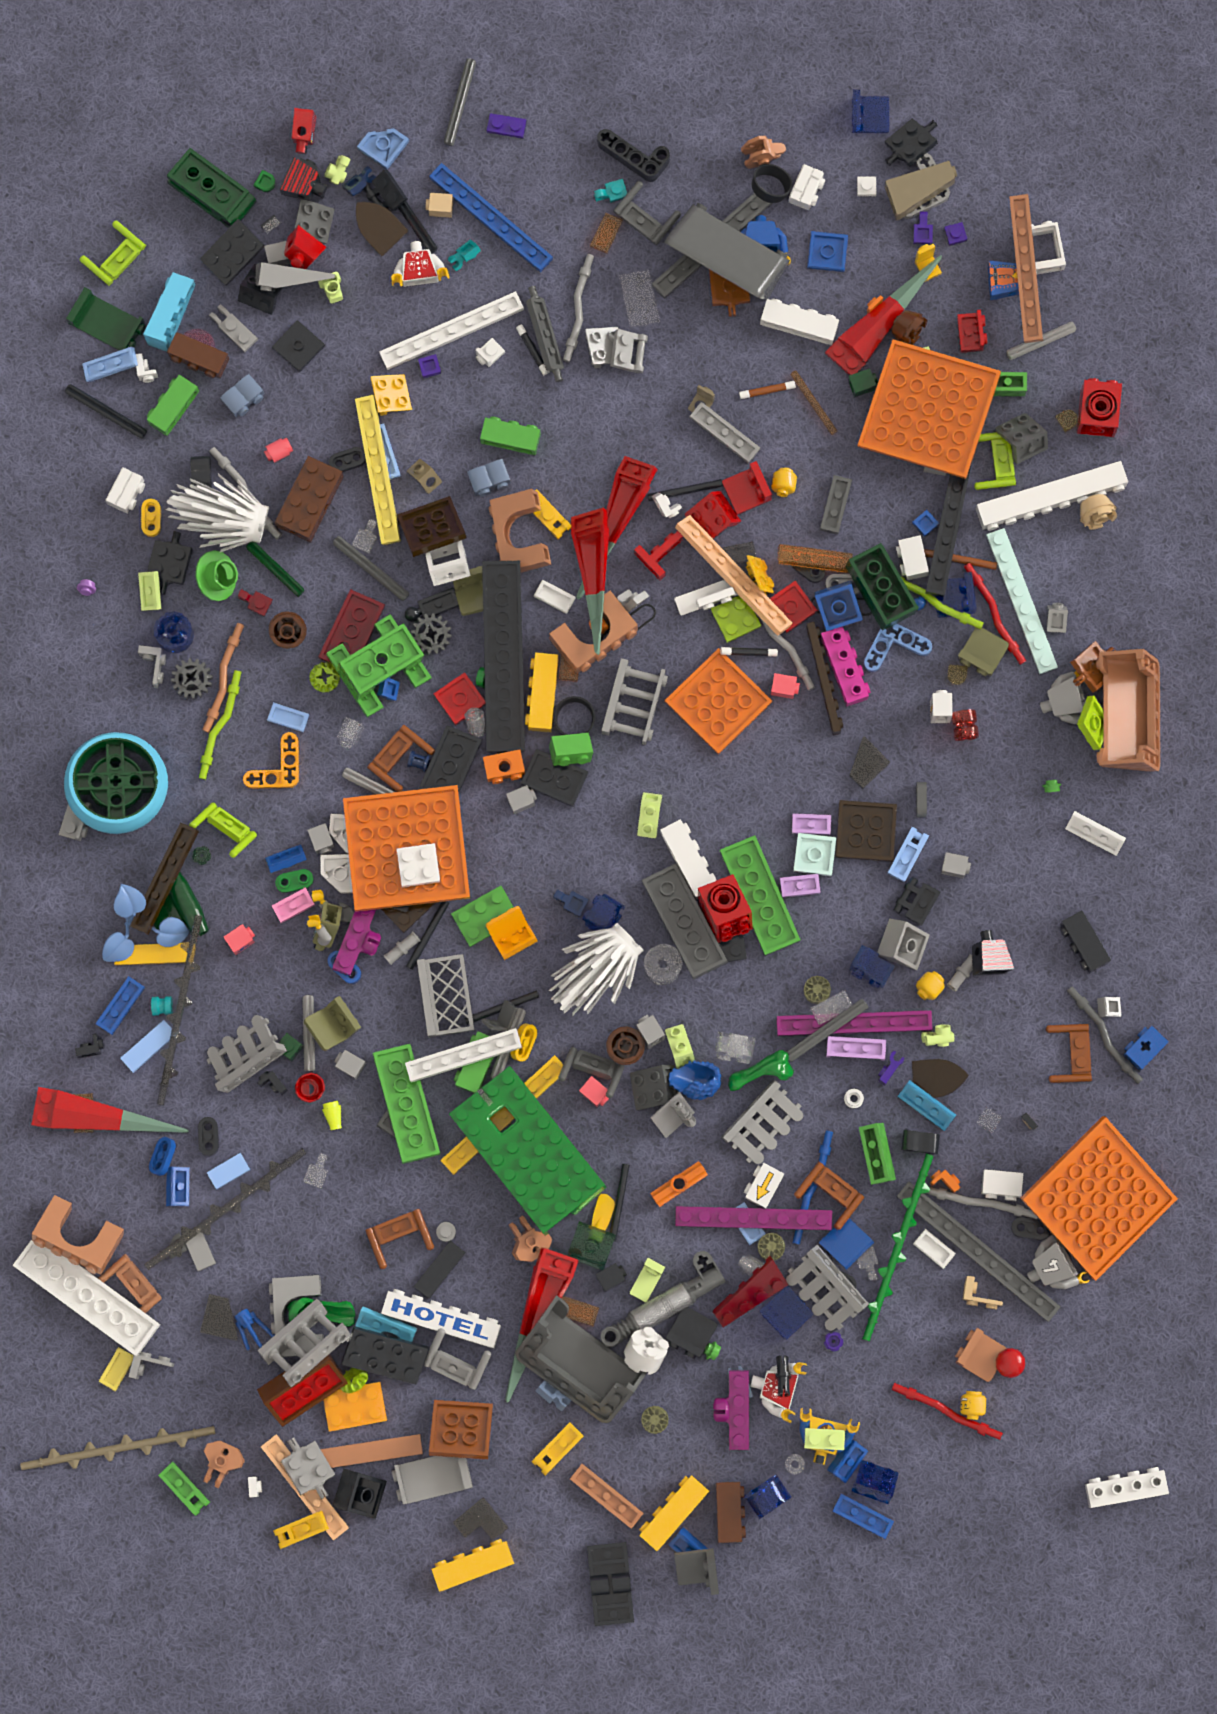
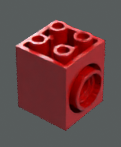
(1102, 397)
(725, 908)

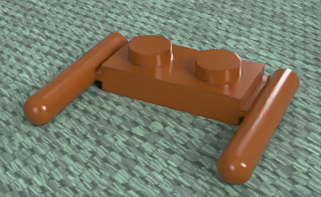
(394, 752)
(1079, 1053)
(834, 1187)
(396, 1229)

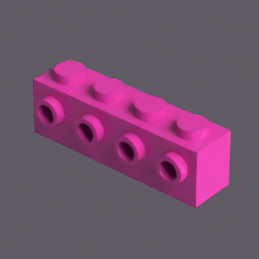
(844, 666)

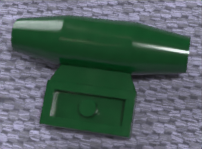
(182, 905)

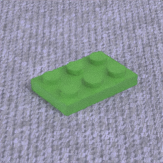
(474, 916)

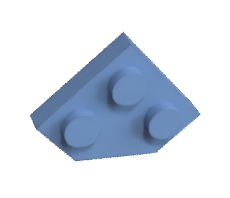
(383, 146)

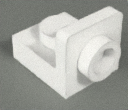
(489, 353)
(146, 376)
(663, 503)

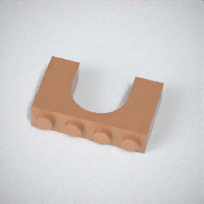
(504, 513)
(582, 655)
(92, 1256)

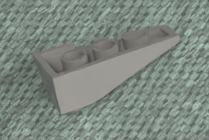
(277, 276)

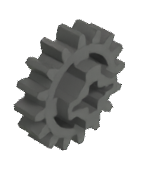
(443, 630)
(186, 684)

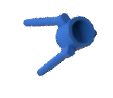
(245, 1320)

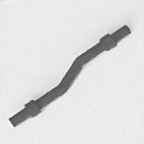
(1082, 1003)

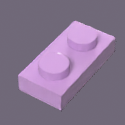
(811, 824)
(800, 885)

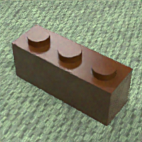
(198, 356)
(730, 1512)

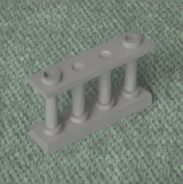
(621, 689)
(293, 1331)

